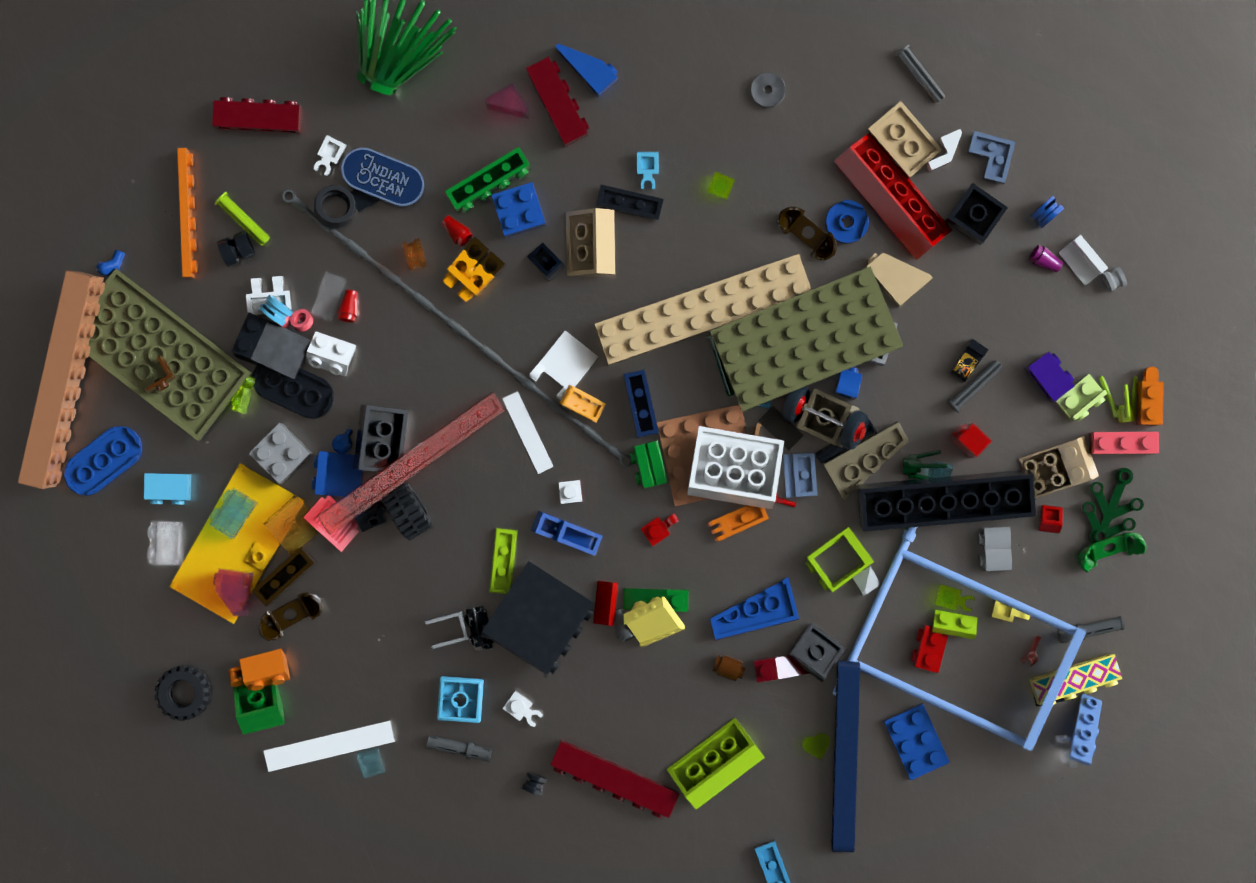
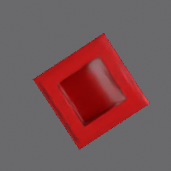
(1051, 519)

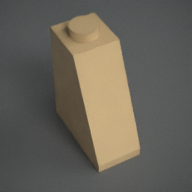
(897, 277)

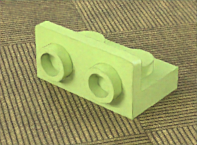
(1081, 398)

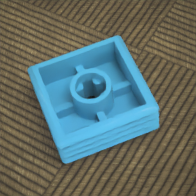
(470, 709)

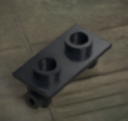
(475, 621)

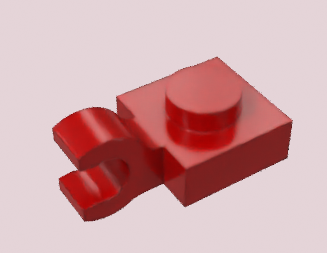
(657, 529)

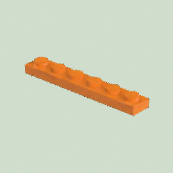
(187, 222)

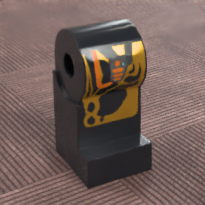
(969, 360)

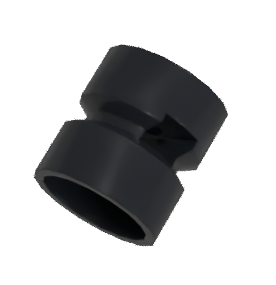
(234, 249)

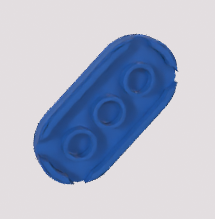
(102, 460)

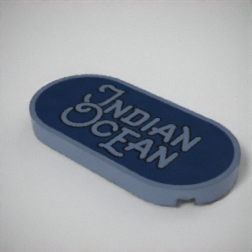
(382, 177)

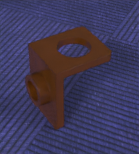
(163, 383)

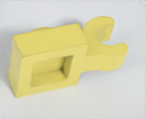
(1006, 613)

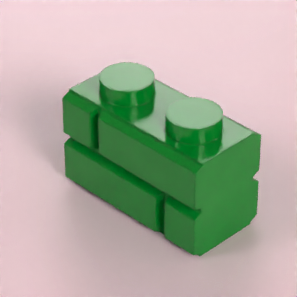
(649, 465)

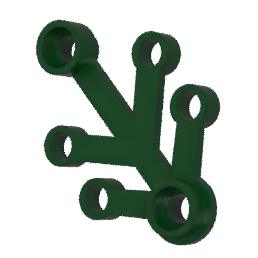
(1110, 510)

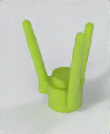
(1126, 411)

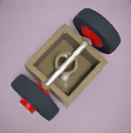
(826, 417)

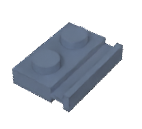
(800, 475)

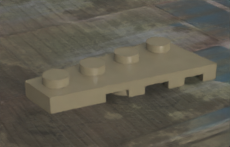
(857, 465)

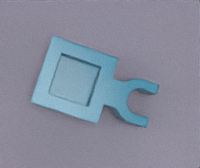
(647, 165)

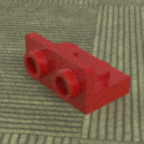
(929, 649)

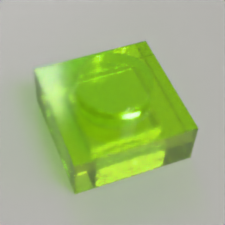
(721, 185)

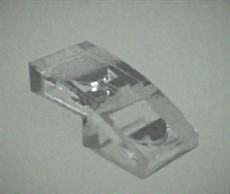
(328, 297)

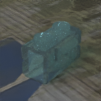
(232, 513)

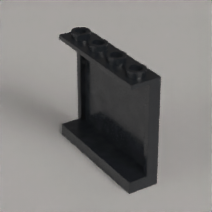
(538, 619)

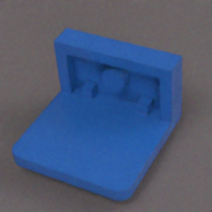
(335, 474)

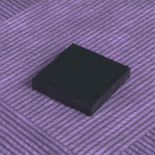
(816, 652)

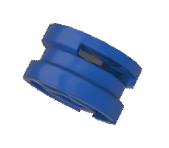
(1047, 211)

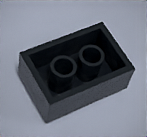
(379, 437)

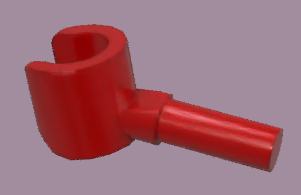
(783, 501)

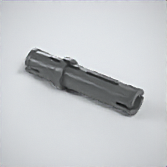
(1095, 628)
(468, 750)

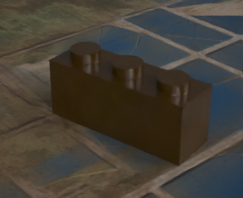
(284, 576)

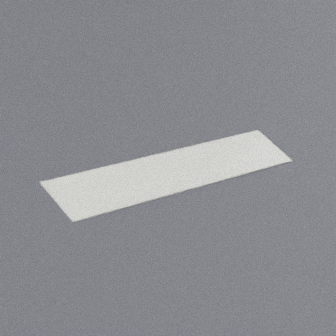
(527, 432)

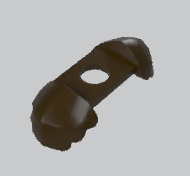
(822, 243)
(274, 622)

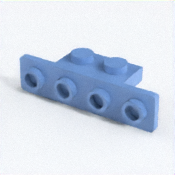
(1086, 730)

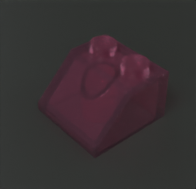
(234, 589)

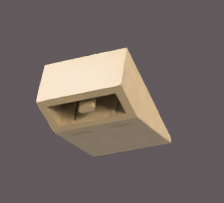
(1060, 466)

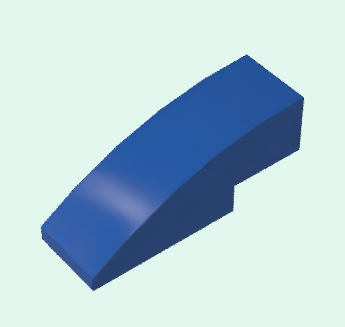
(566, 533)

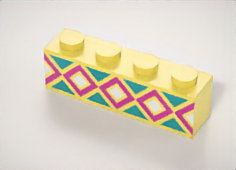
(1080, 677)

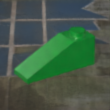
(676, 597)

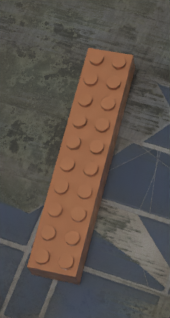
(61, 379)

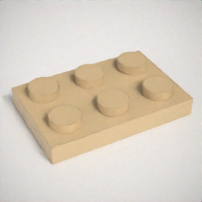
(905, 139)

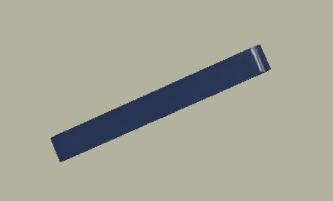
(845, 756)

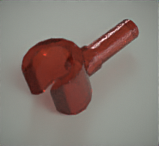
(1032, 654)

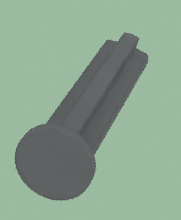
(920, 74)
(974, 386)

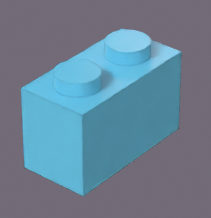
(167, 487)

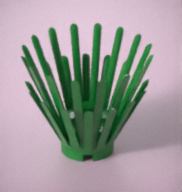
(398, 59)

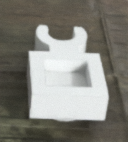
(330, 151)
(520, 706)

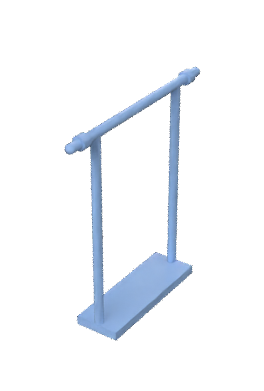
(1029, 743)

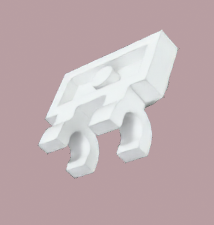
(257, 297)

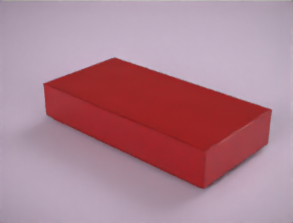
(605, 603)

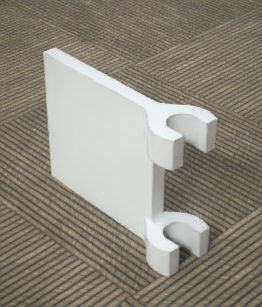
(565, 362)

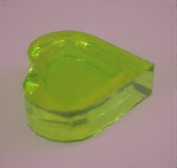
(816, 745)

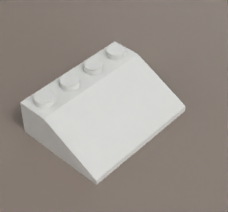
(735, 467)

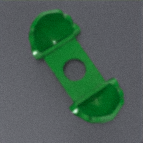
(1129, 542)

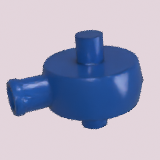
(342, 443)

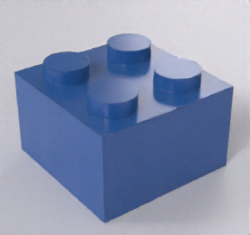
(518, 210)

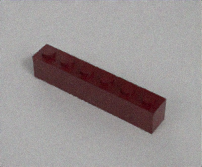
(615, 779)

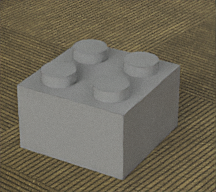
(280, 453)

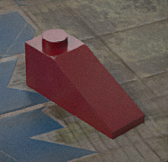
(776, 668)

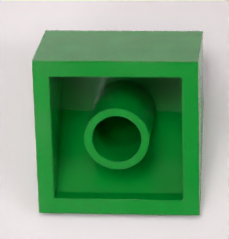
(258, 708)

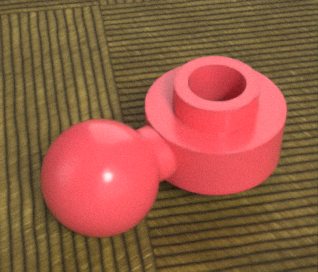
(296, 320)

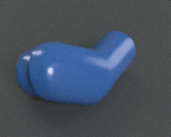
(109, 266)

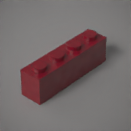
(557, 101)
(257, 116)

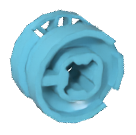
(274, 306)

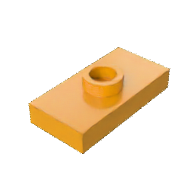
(582, 403)

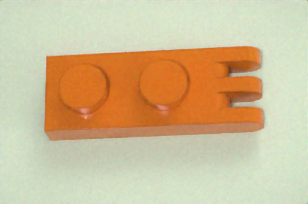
(738, 521)

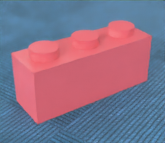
(1124, 442)

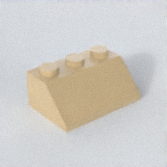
(590, 242)

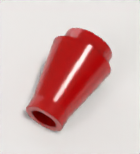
(457, 231)
(348, 307)

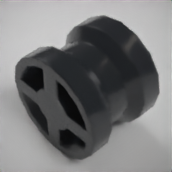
(534, 783)

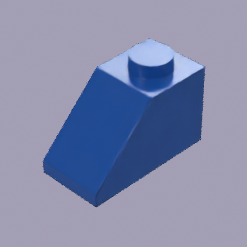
(848, 383)

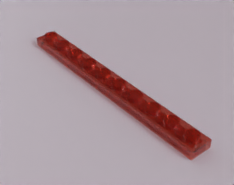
(410, 463)

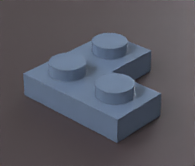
(998, 152)

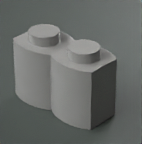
(996, 549)

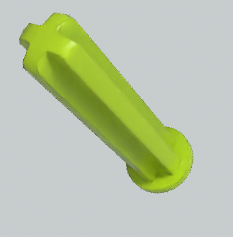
(242, 219)

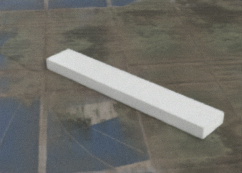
(329, 746)

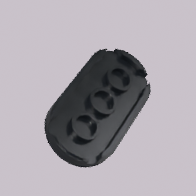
(305, 395)

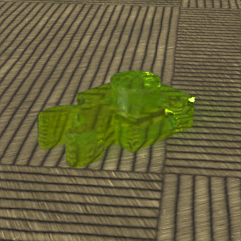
(242, 397)
(950, 597)

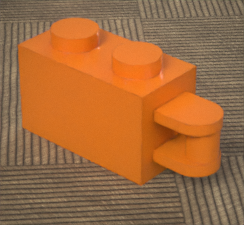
(1150, 398)
(260, 670)

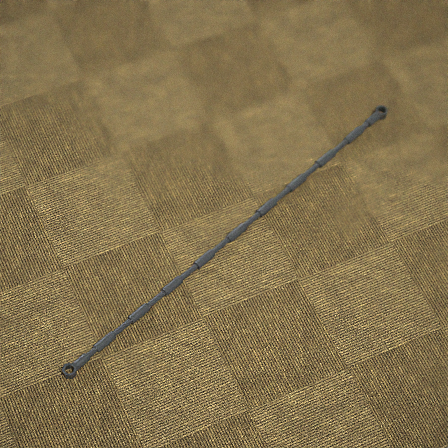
(460, 331)

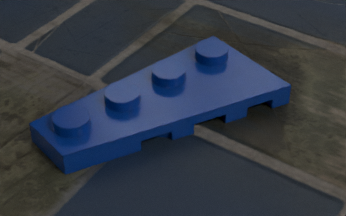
(761, 611)

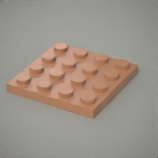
(679, 440)

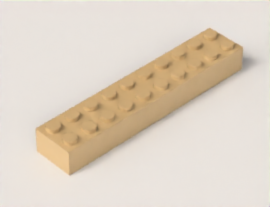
(701, 309)

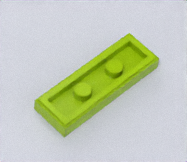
(503, 561)

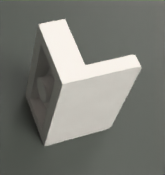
(1082, 260)

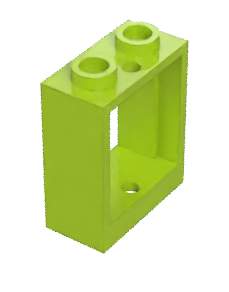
(855, 545)

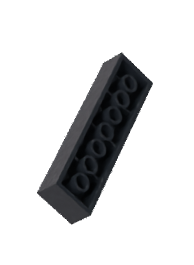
(946, 500)

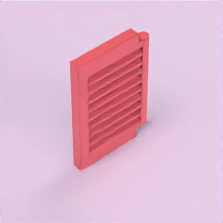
(340, 537)

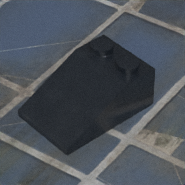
(270, 346)

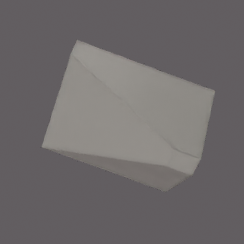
(866, 581)

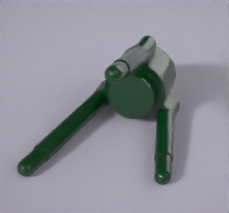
(912, 466)

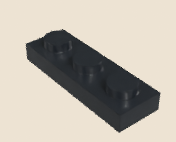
(629, 202)

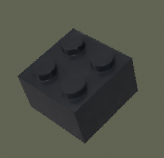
(976, 214)

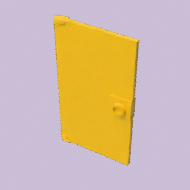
(248, 552)

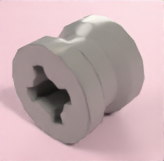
(1114, 278)

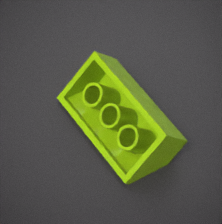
(715, 763)

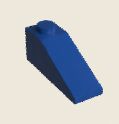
(590, 69)

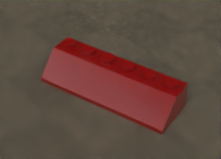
(893, 195)

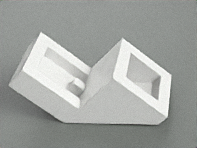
(948, 144)

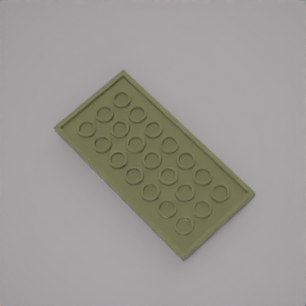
(138, 329)
(806, 339)

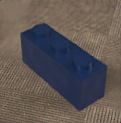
(641, 403)

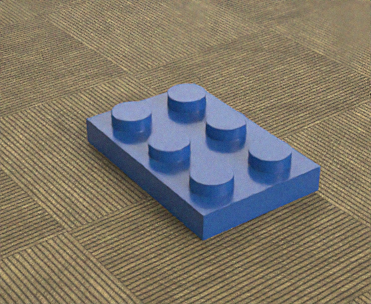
(916, 741)

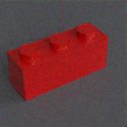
(970, 440)

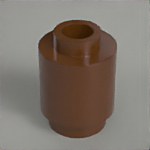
(729, 667)

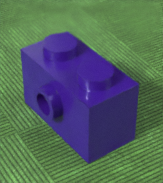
(1050, 376)

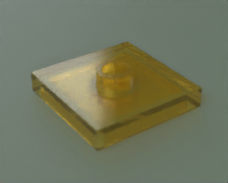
(289, 526)

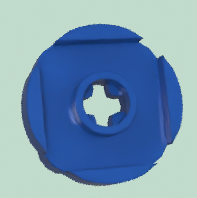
(858, 217)

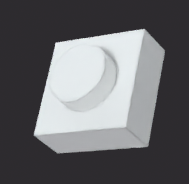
(570, 491)

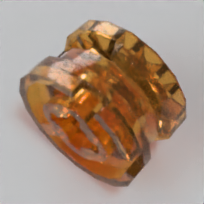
(415, 254)

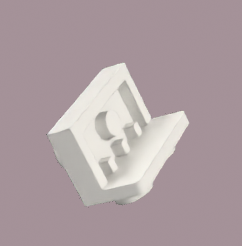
(330, 354)

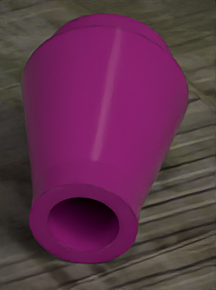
(1045, 258)

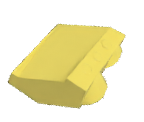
(653, 621)

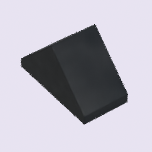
(546, 261)

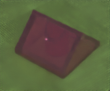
(508, 102)

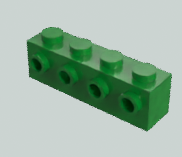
(488, 179)

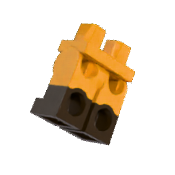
(473, 276)

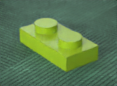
(954, 624)

